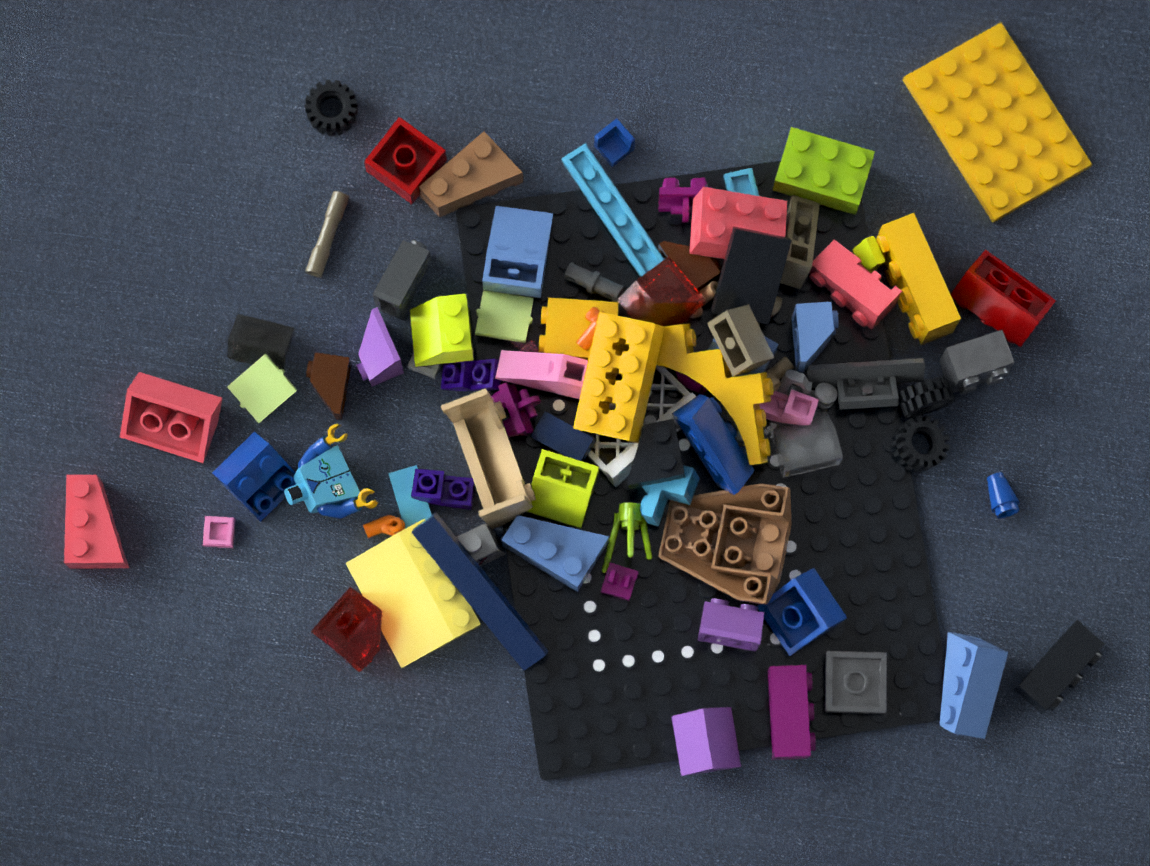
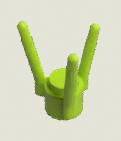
(630, 519)

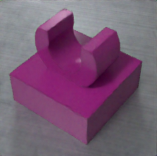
(619, 581)

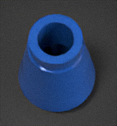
(1002, 497)

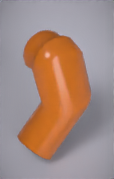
(387, 525)

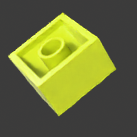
(442, 331)

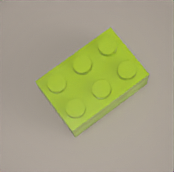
(823, 170)

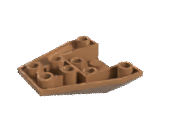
(731, 539)

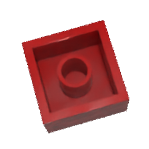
(405, 160)

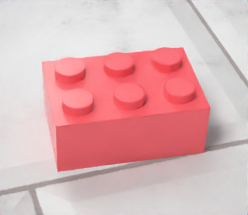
(719, 210)

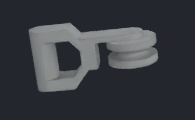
(824, 391)

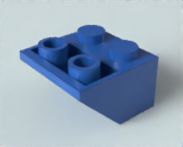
(256, 475)

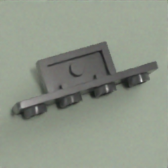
(867, 383)

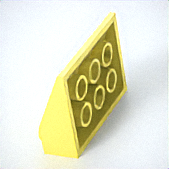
(415, 597)

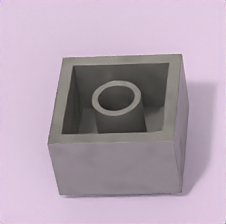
(977, 362)

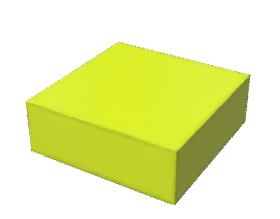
(869, 253)

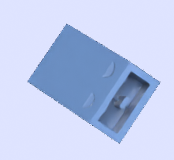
(517, 251)

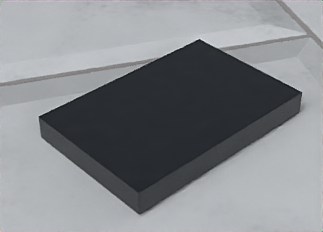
(751, 272)

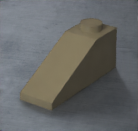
(801, 229)

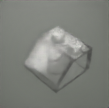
(806, 446)

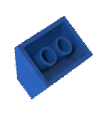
(714, 442)

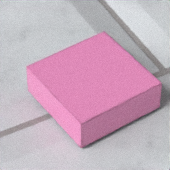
(219, 532)

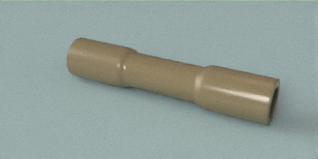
(332, 218)

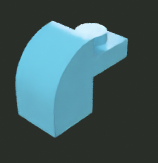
(658, 494)

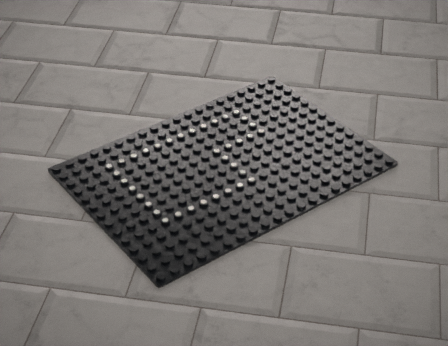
(631, 665)

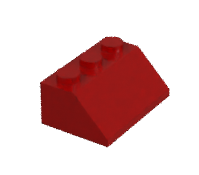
(1002, 298)

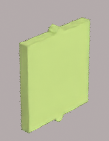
(504, 316)
(262, 388)

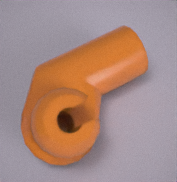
(586, 338)

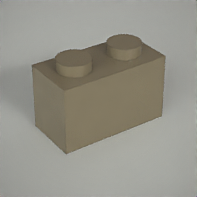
(740, 340)

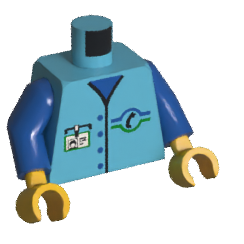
(326, 481)

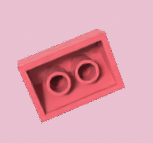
(170, 417)

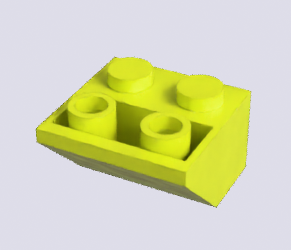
(563, 488)

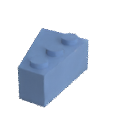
(555, 549)
(970, 684)

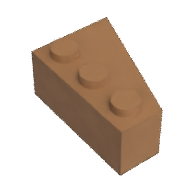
(469, 176)

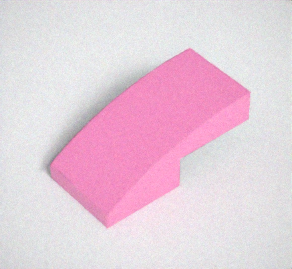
(790, 409)

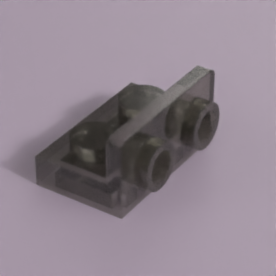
(255, 337)

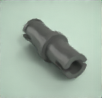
(593, 282)

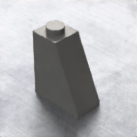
(402, 279)

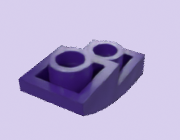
(470, 375)
(443, 490)

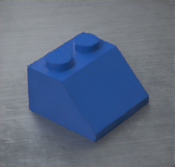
(802, 611)

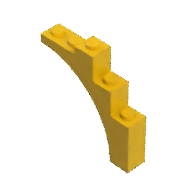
(737, 394)

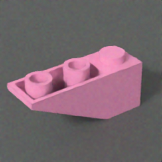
(543, 371)

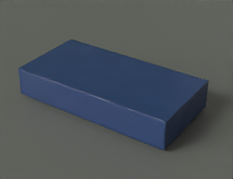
(562, 437)

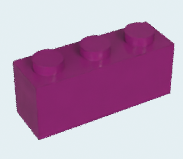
(790, 712)

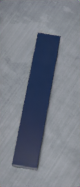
(479, 591)

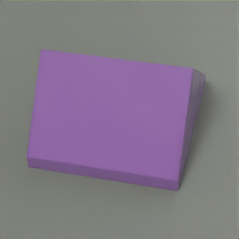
(706, 740)

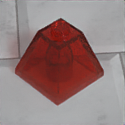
(662, 296)
(352, 629)

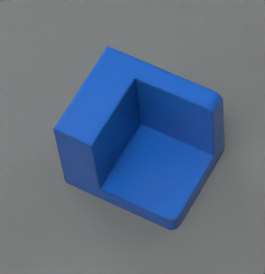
(614, 142)

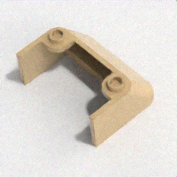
(490, 457)

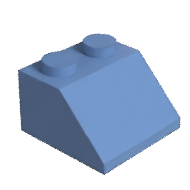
(812, 331)

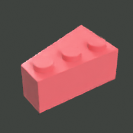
(853, 285)
(90, 526)

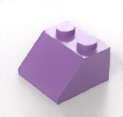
(731, 625)

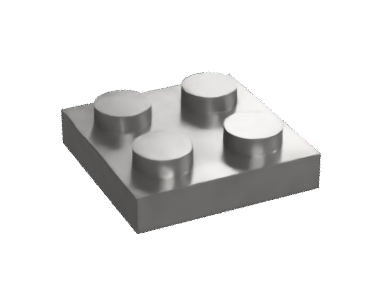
(855, 682)

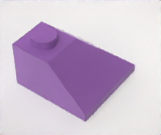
(378, 353)

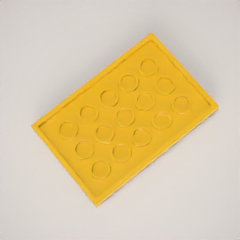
(997, 122)

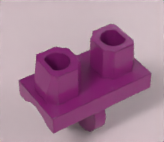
(679, 199)
(520, 419)

